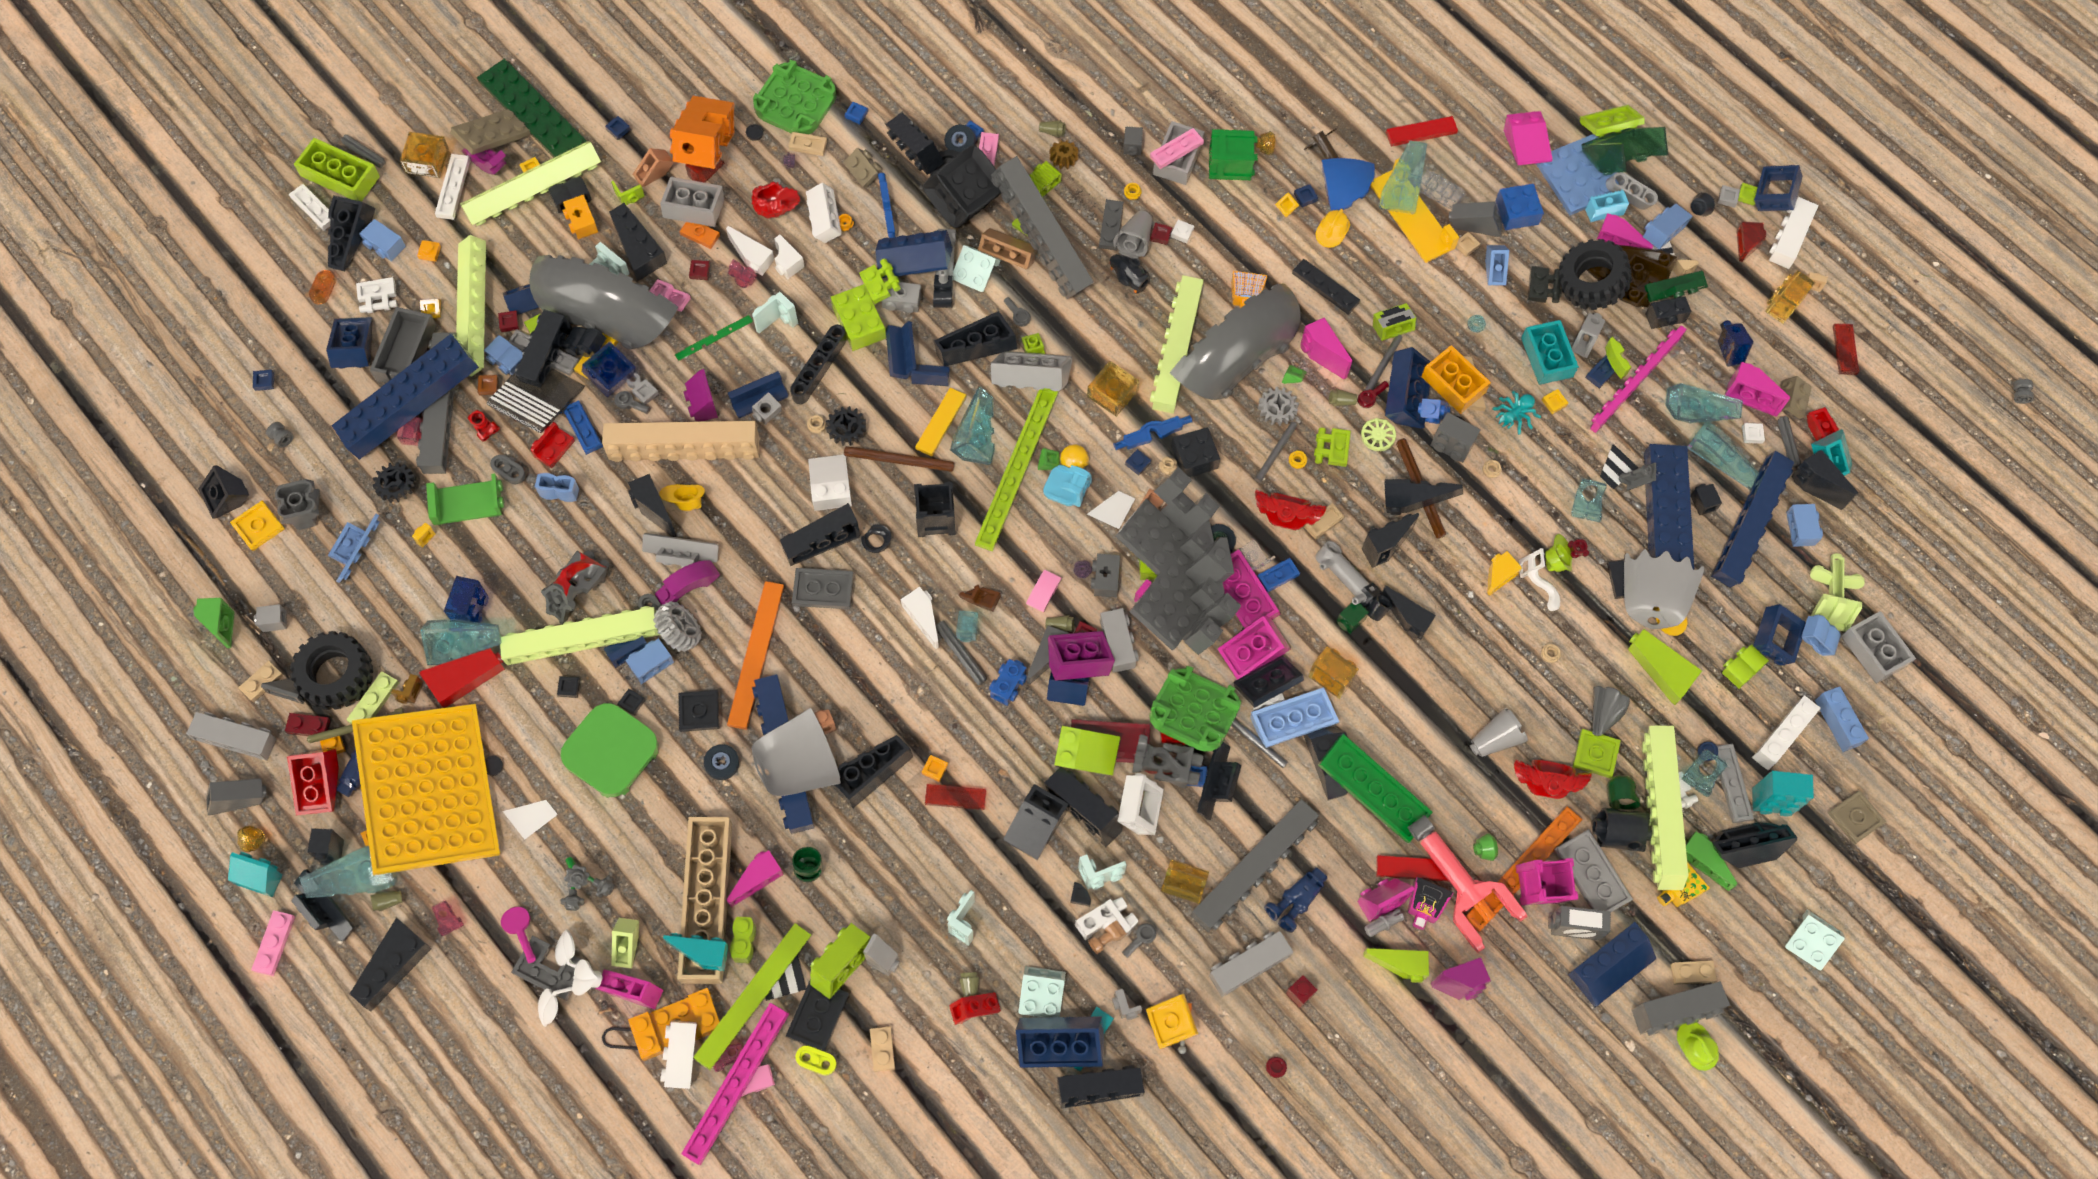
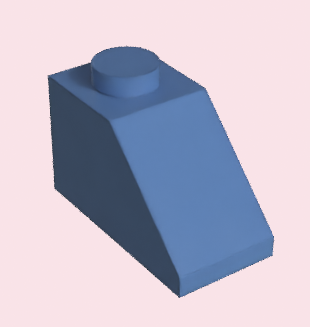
(1497, 264)

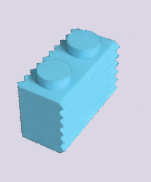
(1613, 203)

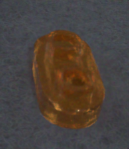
(323, 286)

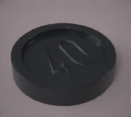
(754, 132)
(493, 765)

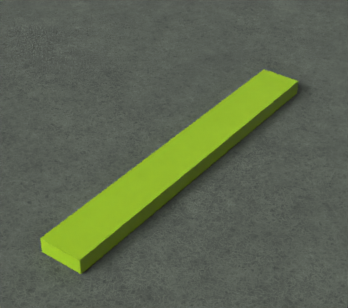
(752, 997)

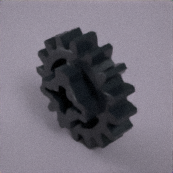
(837, 429)
(394, 482)

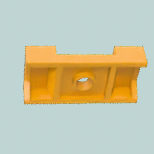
(650, 1028)

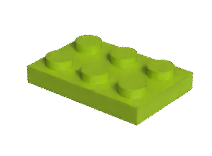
(1612, 120)

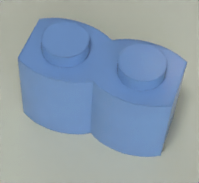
(503, 354)
(558, 487)
(1821, 635)

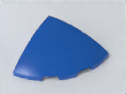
(1346, 180)

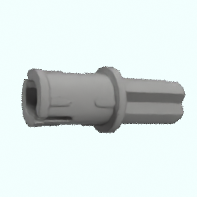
(1384, 923)

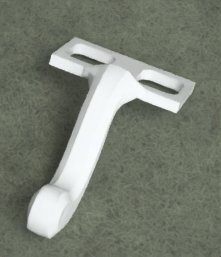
(1532, 573)

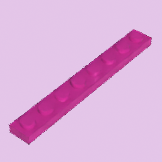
(1632, 383)
(735, 1084)

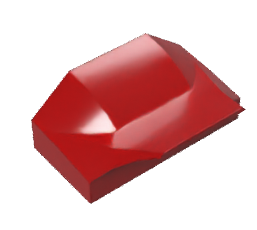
(1821, 423)

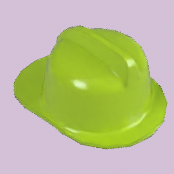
(1558, 556)
(1698, 1046)

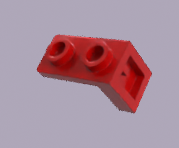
(974, 1006)

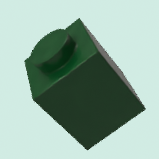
(1352, 617)

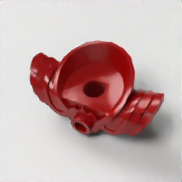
(1287, 510)
(1550, 778)

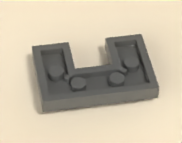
(542, 975)

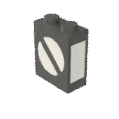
(1580, 923)

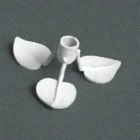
(583, 978)

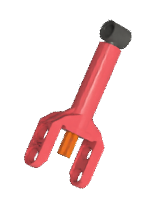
(1469, 891)

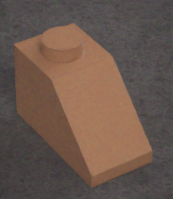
(653, 166)

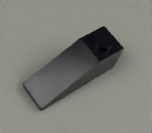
(1409, 614)

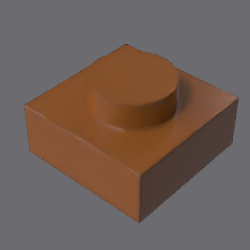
(487, 384)

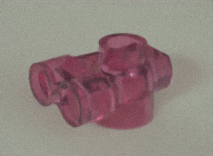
(744, 275)
(450, 921)
(725, 1059)

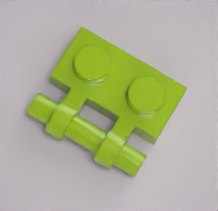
(874, 283)
(1339, 446)

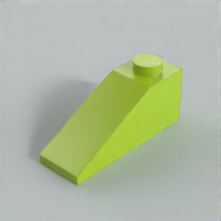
(1404, 963)

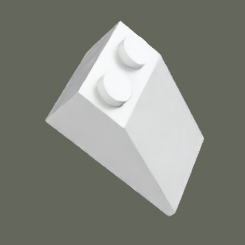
(829, 482)

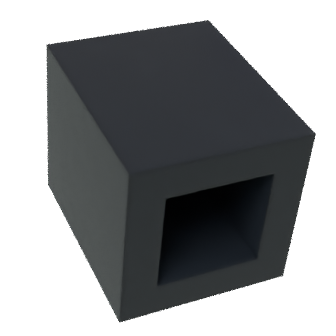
(1706, 499)

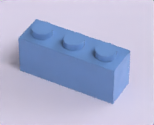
(1666, 225)
(1841, 719)

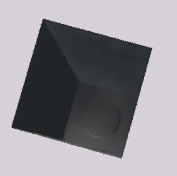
(222, 492)

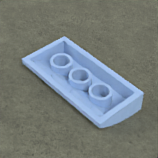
(1294, 717)

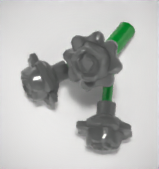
(578, 876)

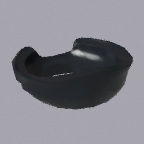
(877, 529)

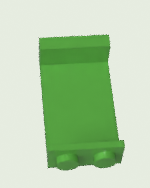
(464, 501)

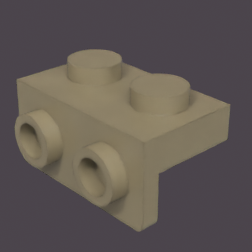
(863, 167)
(1799, 396)

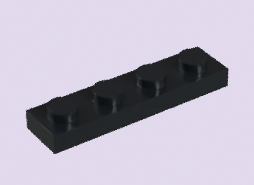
(1326, 286)

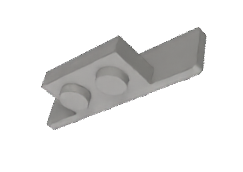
(678, 550)

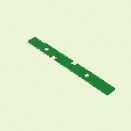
(711, 339)

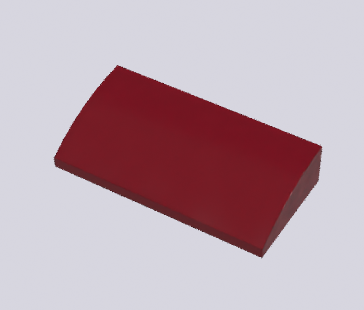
(1128, 733)

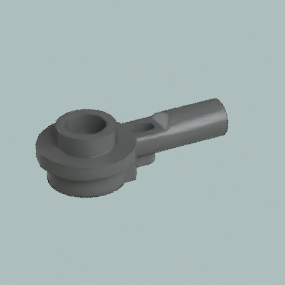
(1020, 316)
(625, 401)
(1145, 934)

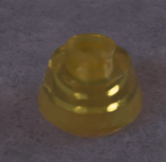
(1266, 143)
(250, 838)

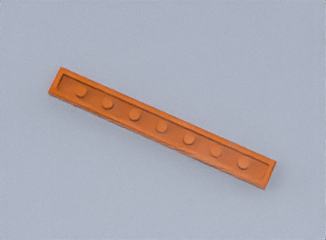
(755, 655)
(1539, 850)

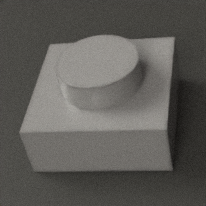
(1728, 196)

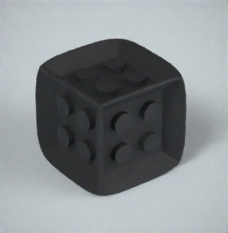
(962, 186)

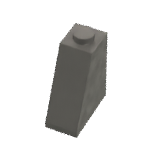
(1477, 218)
(234, 795)

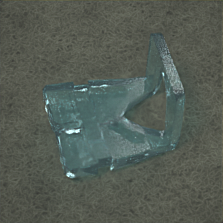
(1592, 509)
(1703, 783)

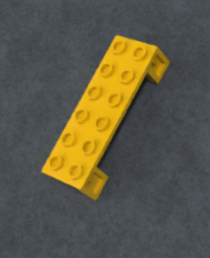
(1421, 227)

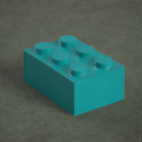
(1549, 352)
(1782, 793)

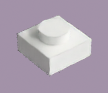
(1182, 231)
(1753, 433)

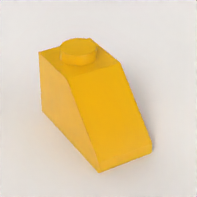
(1502, 571)

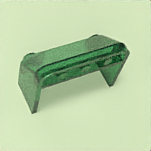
(1614, 149)

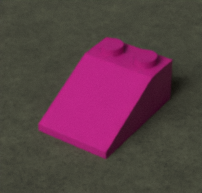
(1528, 137)
(1325, 348)
(1756, 390)
(1254, 647)
(1384, 898)

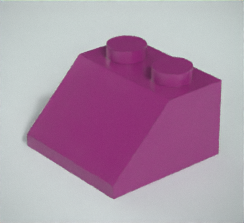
(700, 398)

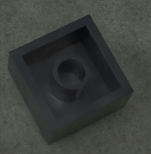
(1195, 452)

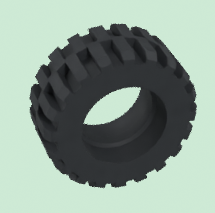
(1591, 255)
(320, 650)

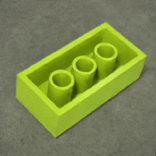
(336, 170)

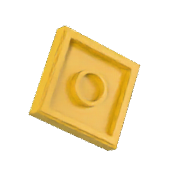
(257, 525)
(1171, 1021)

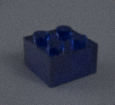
(608, 369)
(466, 600)

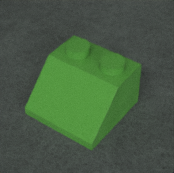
(216, 617)

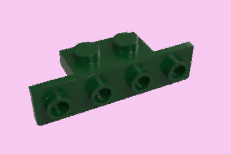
(1676, 286)

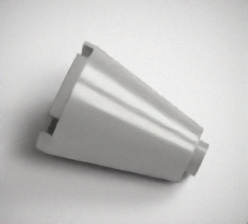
(1134, 236)
(1498, 734)

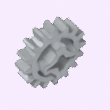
(1271, 409)

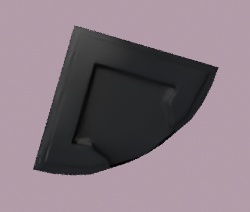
(1080, 895)

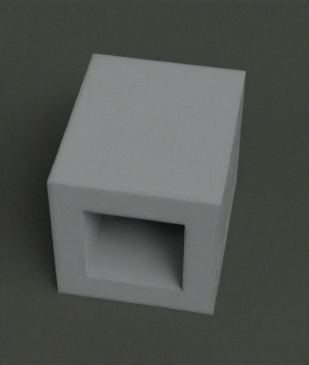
(271, 618)

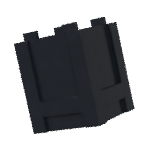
(934, 509)

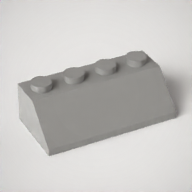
(1031, 370)

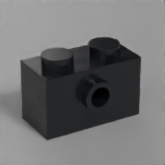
(1668, 312)
(325, 845)

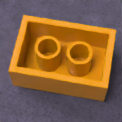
(1455, 379)

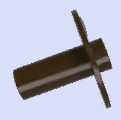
(1324, 145)

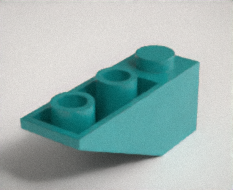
(705, 953)

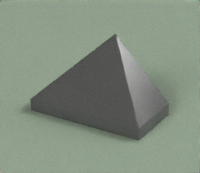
(283, 689)

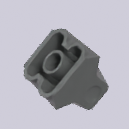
(298, 503)

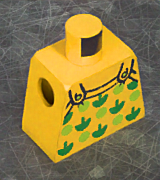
(1693, 888)

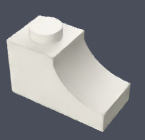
(788, 260)

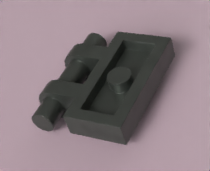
(1538, 285)

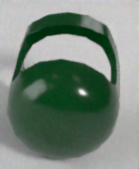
(1622, 788)
(807, 857)

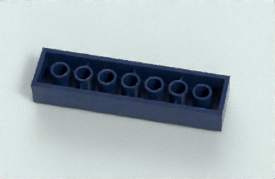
(405, 396)
(1669, 503)

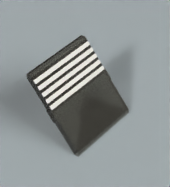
(535, 405)

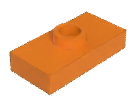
(700, 234)

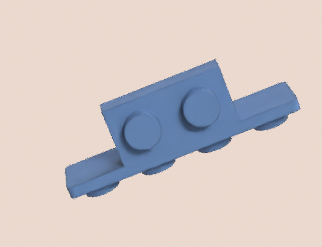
(348, 544)

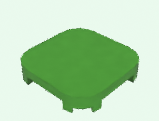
(794, 98)
(1194, 709)
(609, 750)

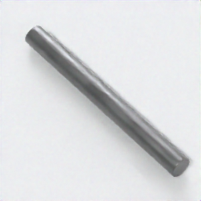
(1385, 360)
(1276, 451)
(1258, 743)

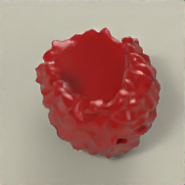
(774, 200)

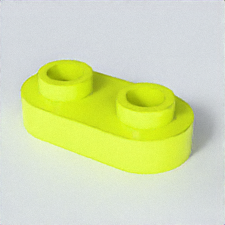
(816, 1060)

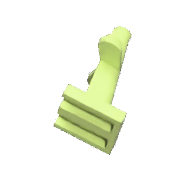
(1834, 607)

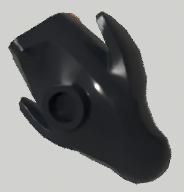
(1130, 272)

